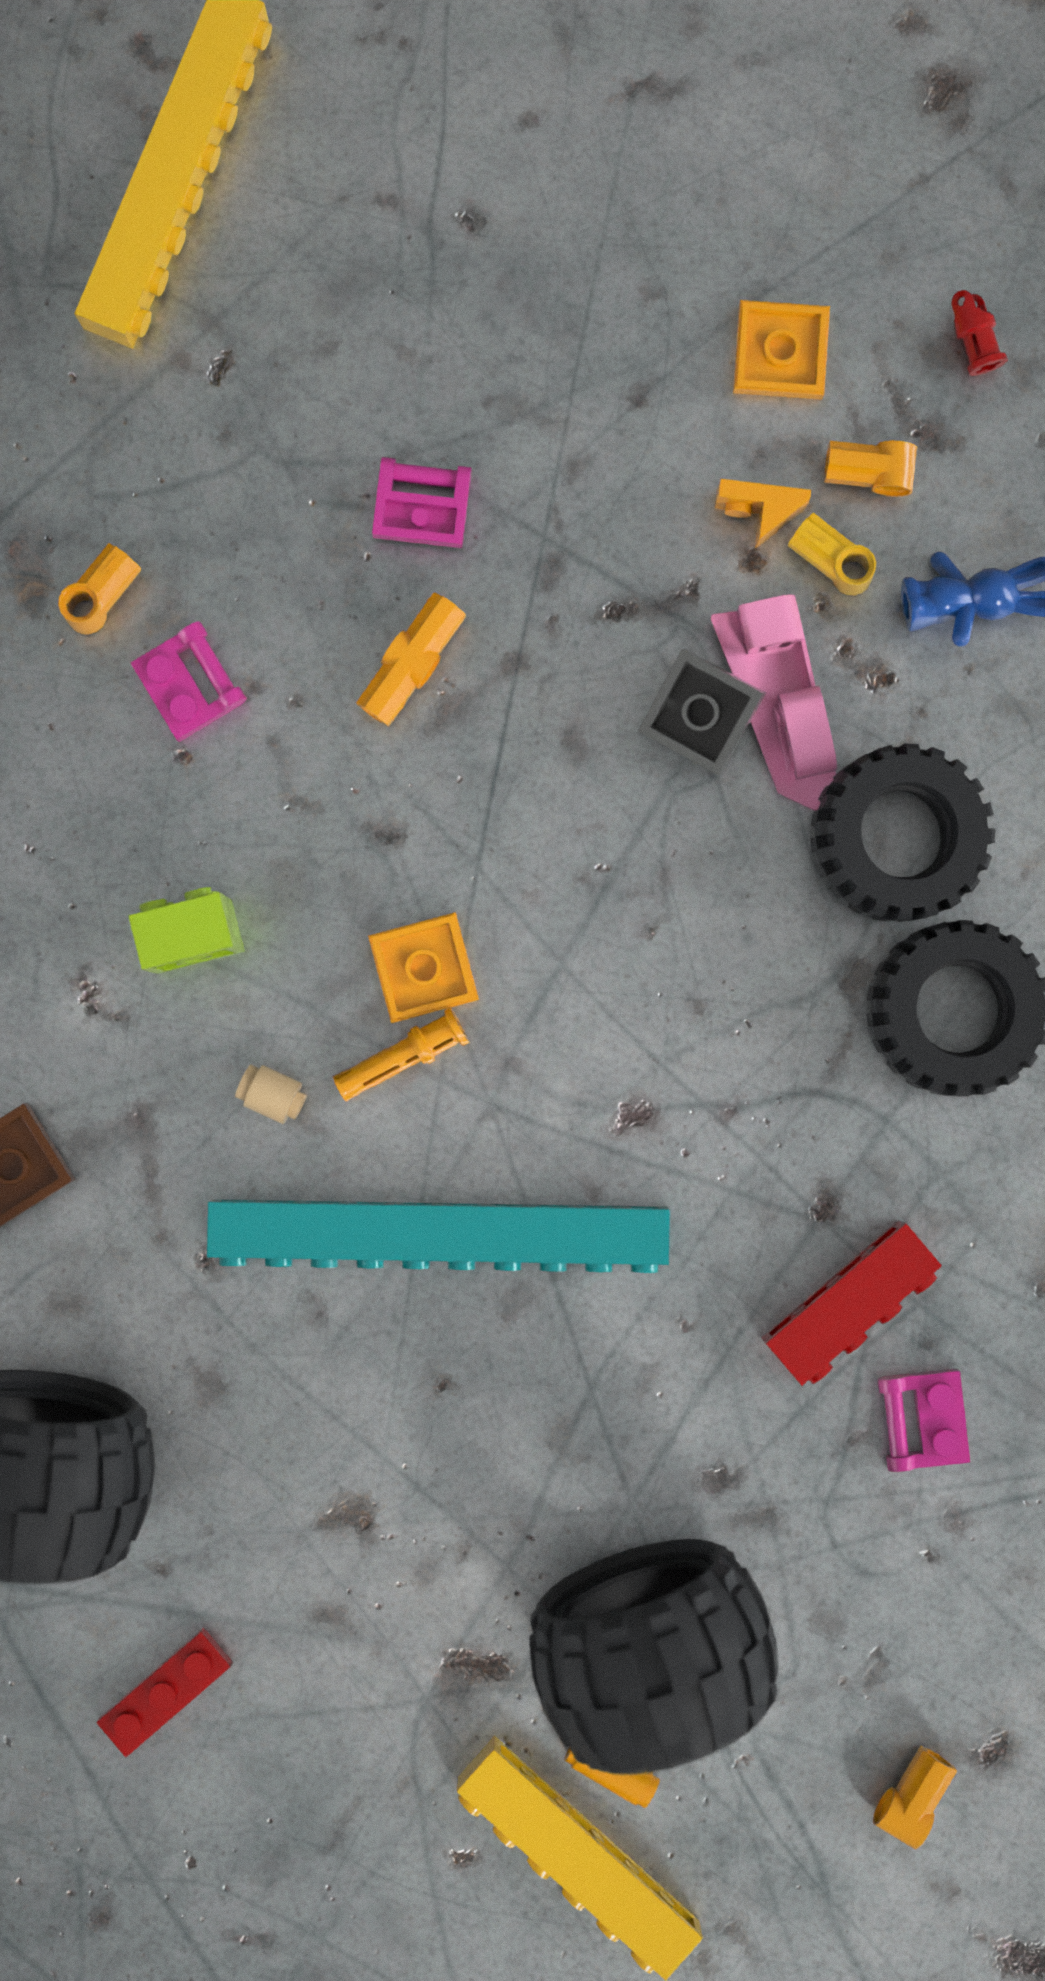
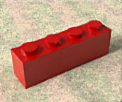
(852, 1302)

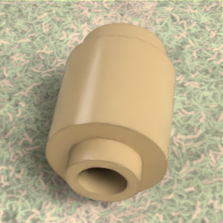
(271, 1093)

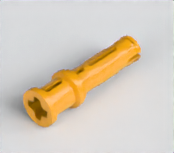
(419, 1046)

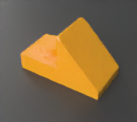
(773, 503)

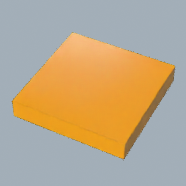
(781, 349)
(423, 967)

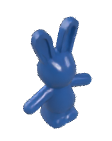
(987, 594)

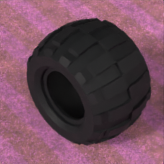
(70, 1476)
(654, 1656)

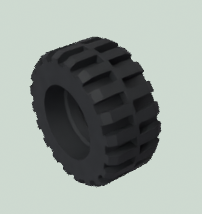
(960, 820)
(1018, 998)

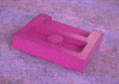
(421, 516)
(175, 689)
(938, 1415)

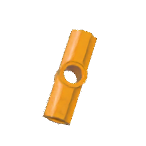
(411, 659)

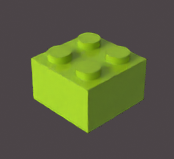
(185, 931)

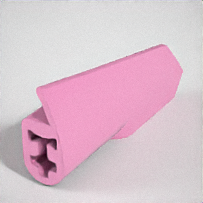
(769, 650)

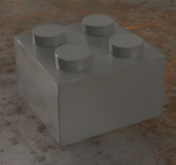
(701, 711)

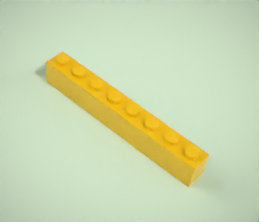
(173, 169)

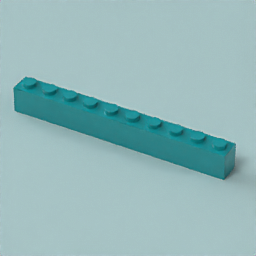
(438, 1233)

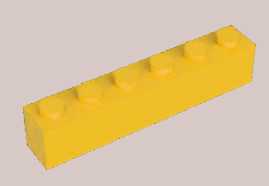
(579, 1859)

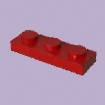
(164, 1692)

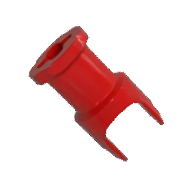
(975, 328)

